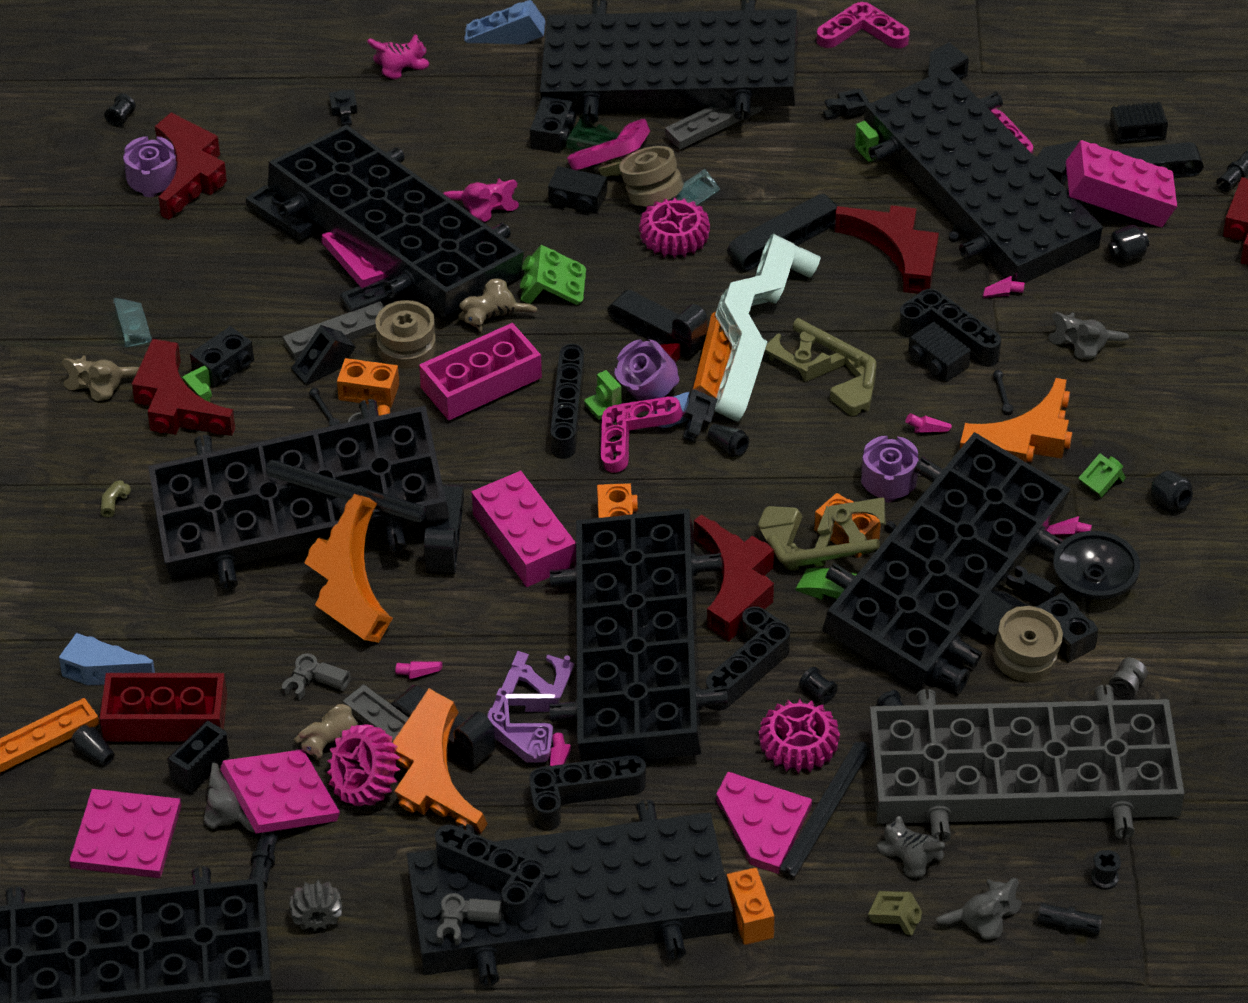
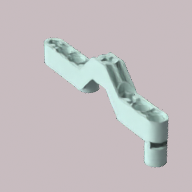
(734, 318)

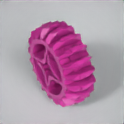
(674, 227)
(797, 727)
(363, 765)

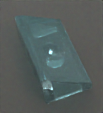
(698, 188)
(132, 322)

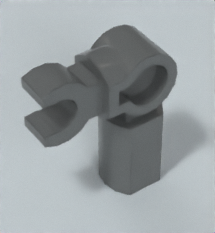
(308, 670)
(456, 909)

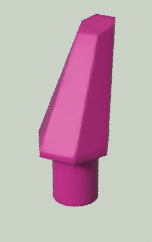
(1003, 288)
(927, 424)
(1068, 527)
(418, 668)
(560, 751)

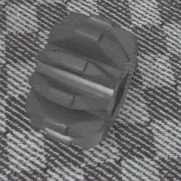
(315, 905)

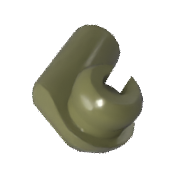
(109, 497)

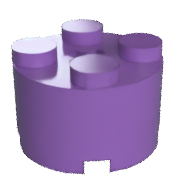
(149, 165)
(646, 370)
(889, 467)

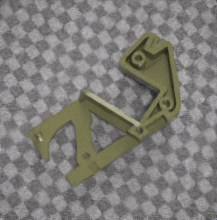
(849, 396)
(781, 525)

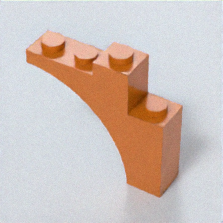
(1036, 432)
(341, 561)
(424, 753)

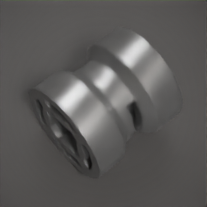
(1128, 678)

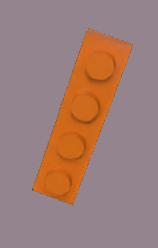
(713, 359)
(45, 733)

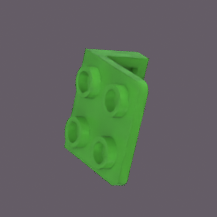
(554, 273)

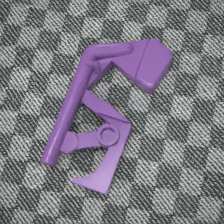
(528, 740)

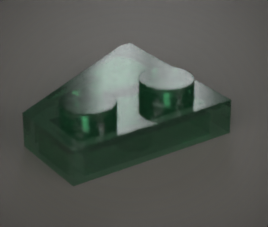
(587, 136)

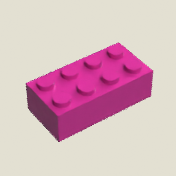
(1121, 183)
(480, 371)
(523, 528)

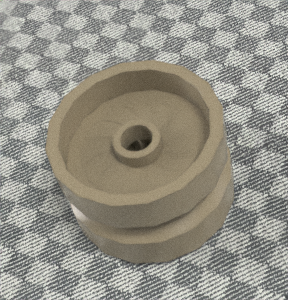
(651, 175)
(405, 334)
(1027, 643)

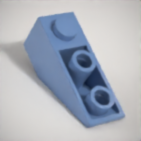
(510, 26)
(89, 661)

